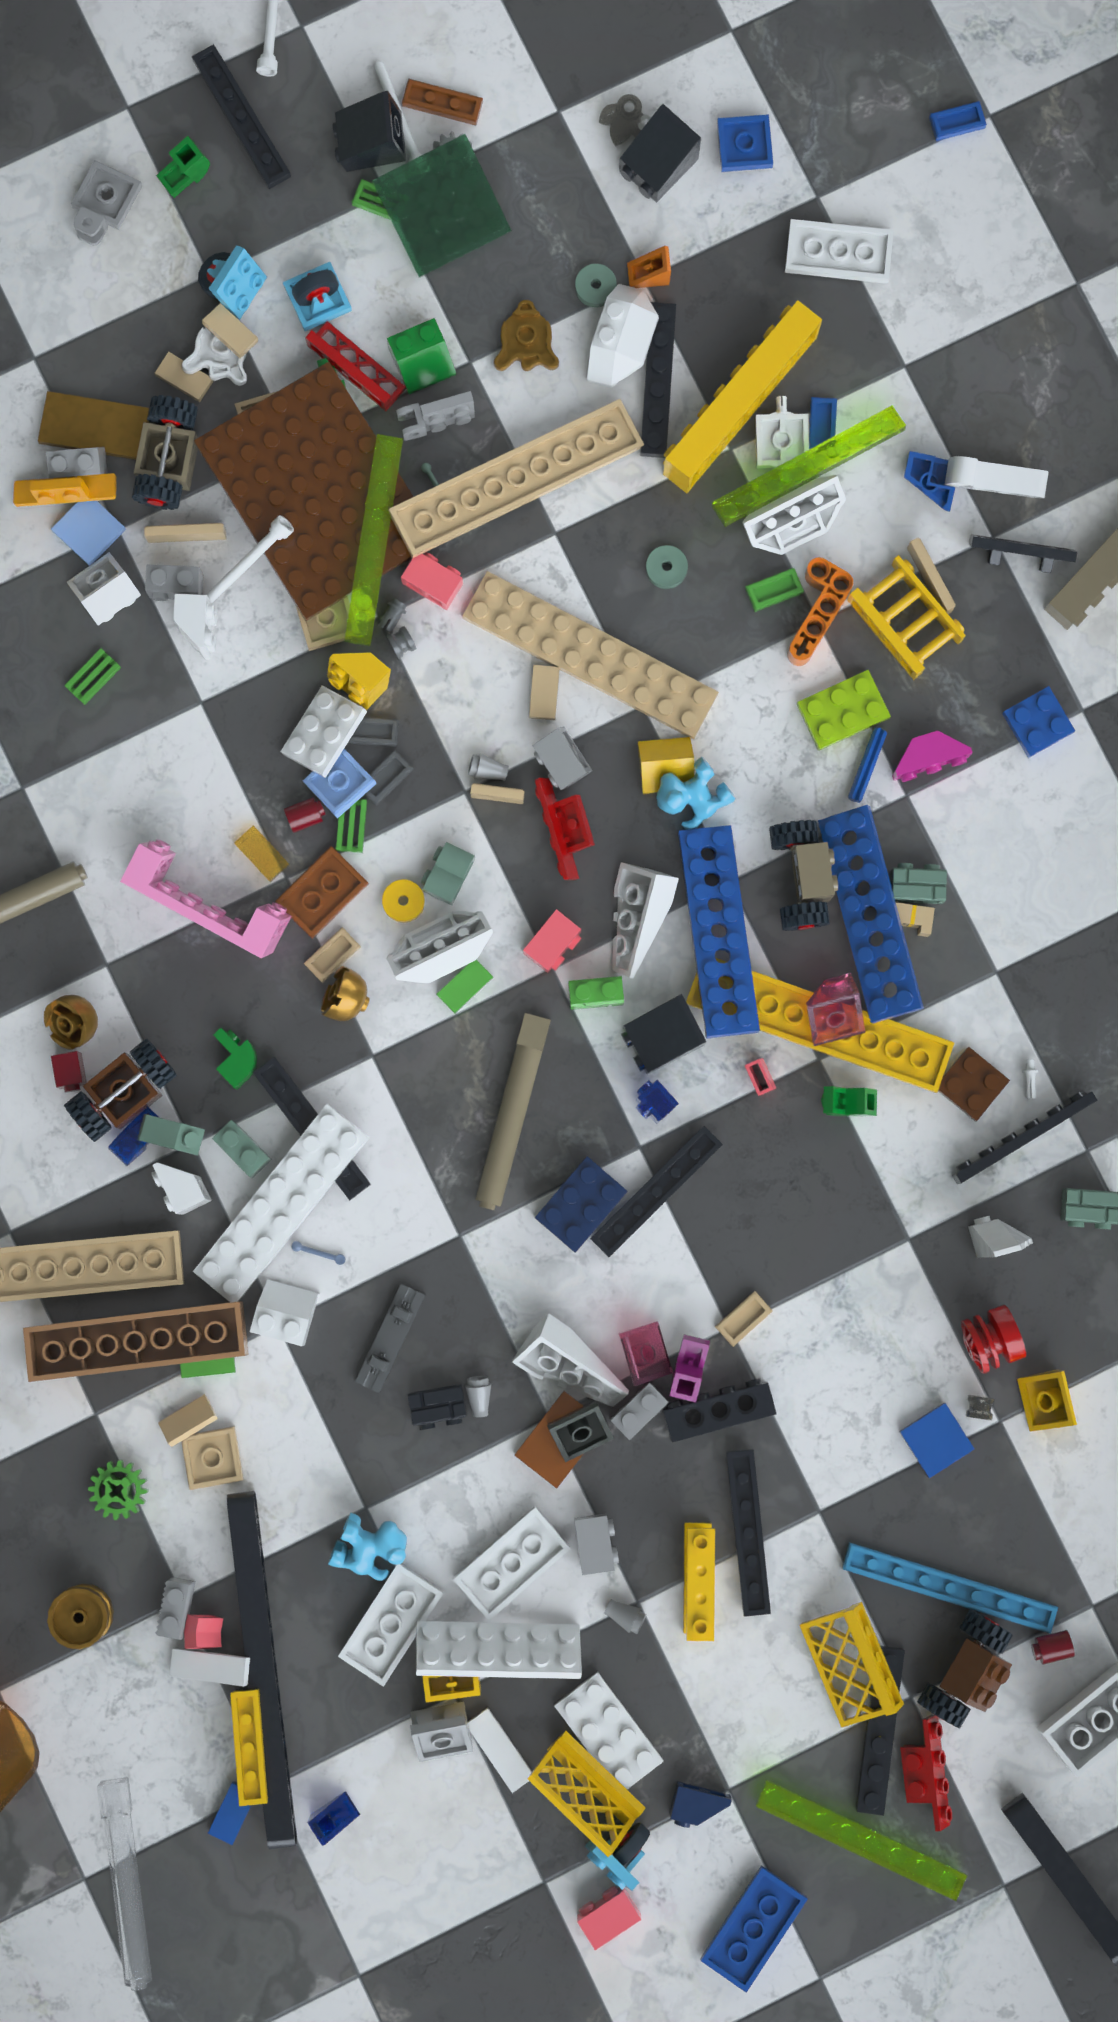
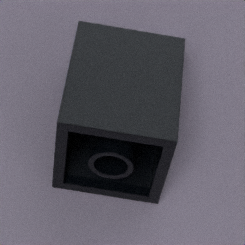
(369, 133)
(660, 154)
(663, 1035)

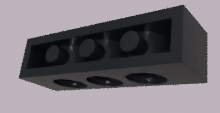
(761, 1407)

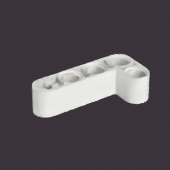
(997, 478)

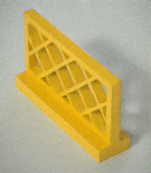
(873, 1663)
(595, 1782)

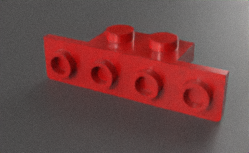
(567, 826)
(925, 1773)

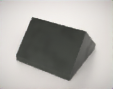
(580, 1431)

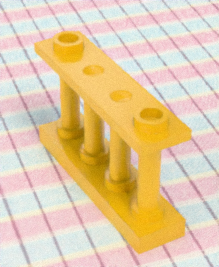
(897, 641)
(699, 1581)

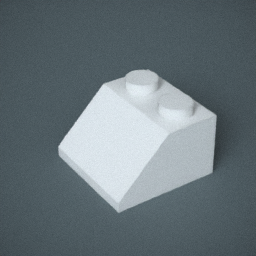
(104, 588)
(284, 1312)

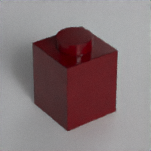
(69, 1071)

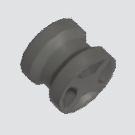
(401, 642)

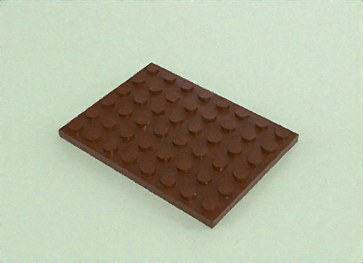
(310, 461)

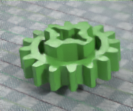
(109, 1480)

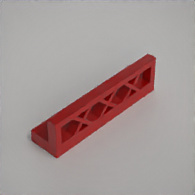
(351, 370)

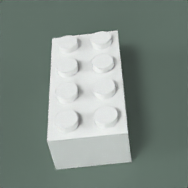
(1086, 1724)

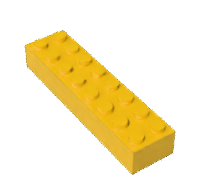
(741, 396)

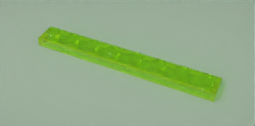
(808, 466)
(373, 540)
(861, 1840)

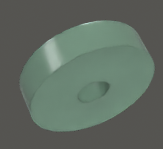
(594, 274)
(669, 555)

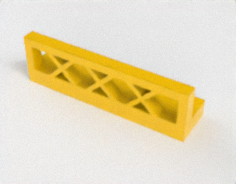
(249, 1747)

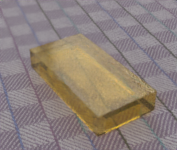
(261, 853)

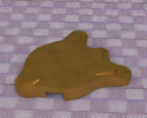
(526, 339)

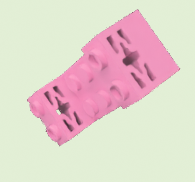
(146, 876)

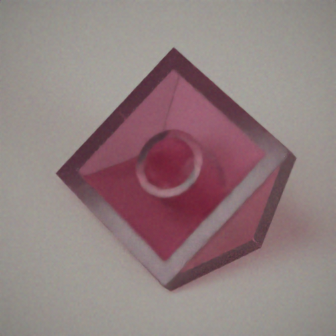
(645, 1353)

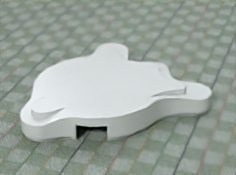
(216, 357)

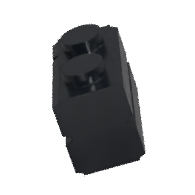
(437, 1406)

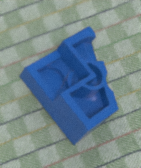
(929, 476)

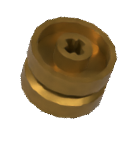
(63, 1615)

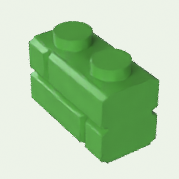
(596, 993)

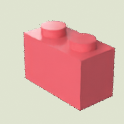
(432, 580)
(553, 941)
(608, 1916)

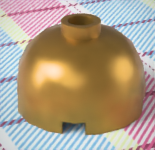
(345, 996)
(71, 1021)

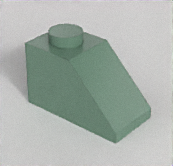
(171, 1134)

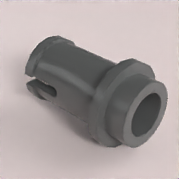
(392, 614)

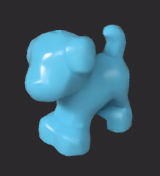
(675, 794)
(387, 1543)

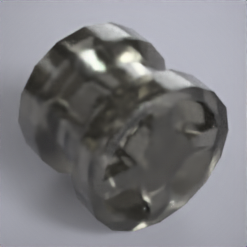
(980, 1407)

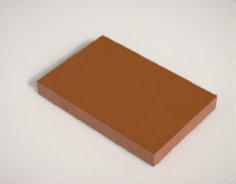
(322, 892)
(540, 1449)

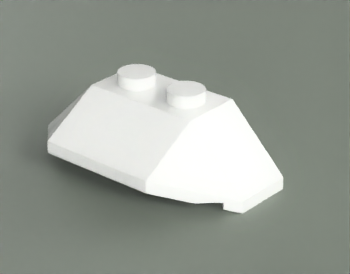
(621, 336)
(796, 516)
(440, 947)

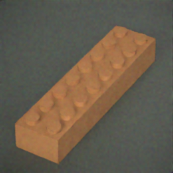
(135, 1341)

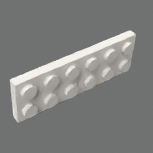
(498, 1650)

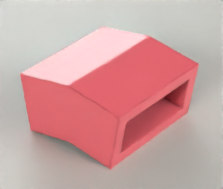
(749, 1067)
(202, 1631)

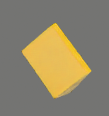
(664, 757)
(1047, 1400)

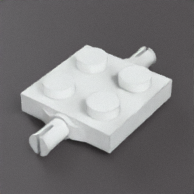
(780, 436)

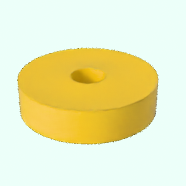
(400, 889)

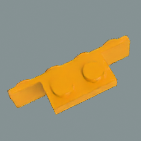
(64, 489)

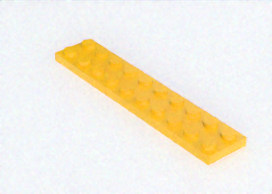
(883, 1048)

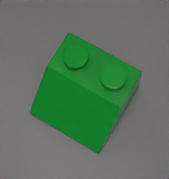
(421, 356)

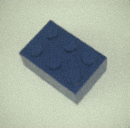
(581, 1204)

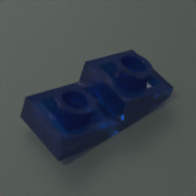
(126, 1145)

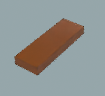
(442, 102)

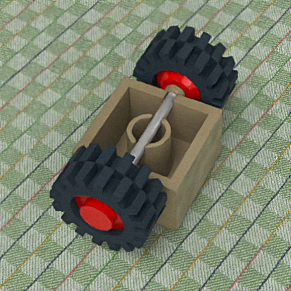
(166, 453)
(811, 872)

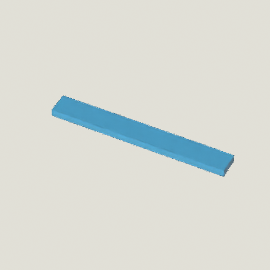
(950, 1587)

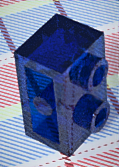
(655, 1101)

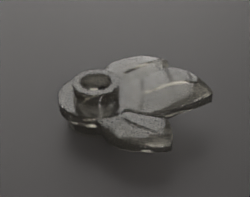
(621, 122)

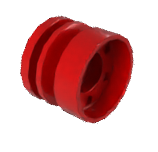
(989, 1340)

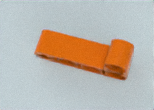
(817, 615)

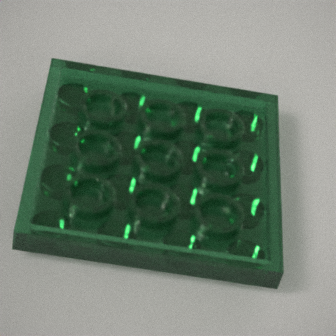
(441, 205)

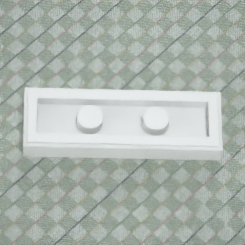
(209, 1666)
(499, 1749)

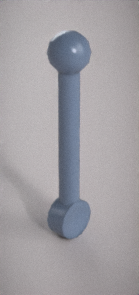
(297, 1246)

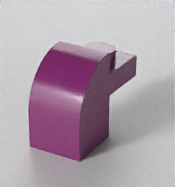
(689, 1368)

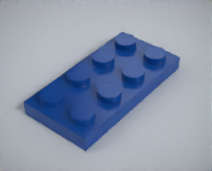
(753, 1929)

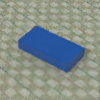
(957, 121)
(822, 420)
(229, 1817)

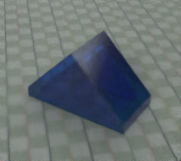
(333, 1818)

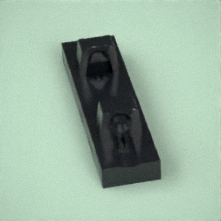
(998, 545)

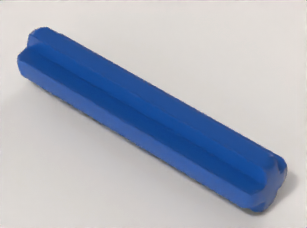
(867, 765)

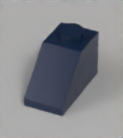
(696, 1804)

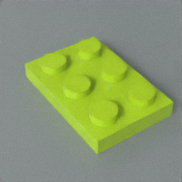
(843, 710)

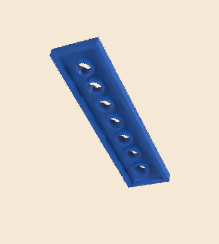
(886, 921)
(706, 944)

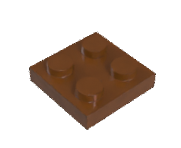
(972, 1084)

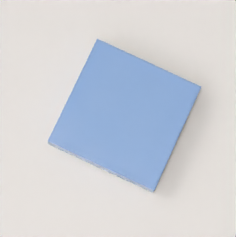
(88, 530)
(342, 785)

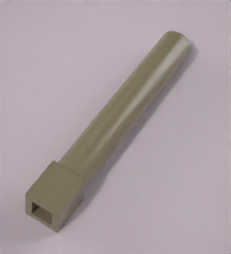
(41, 890)
(512, 1111)

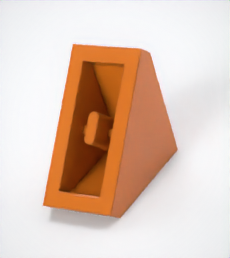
(650, 269)

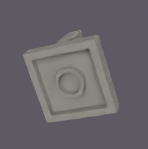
(441, 1731)

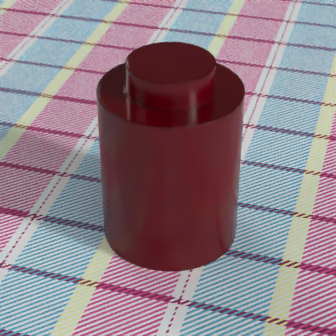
(304, 814)
(1053, 1647)

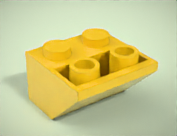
(359, 676)
(450, 1687)

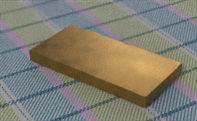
(92, 423)

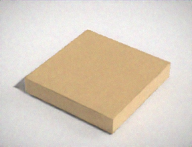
(212, 1458)

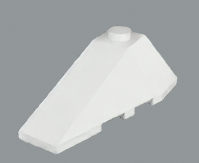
(642, 906)
(996, 1238)
(561, 1355)

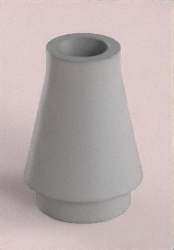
(486, 768)
(478, 1392)
(626, 1616)

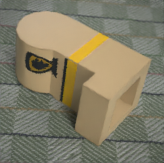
(916, 917)

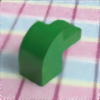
(187, 166)
(240, 1063)
(849, 1101)

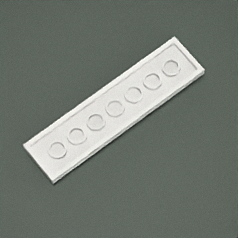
(281, 1204)

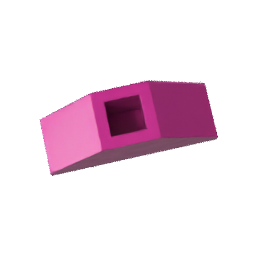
(929, 754)

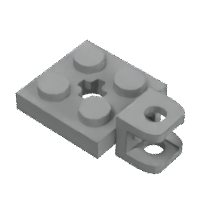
(94, 212)
(437, 415)

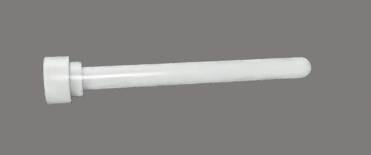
(267, 62)
(387, 86)
(279, 529)

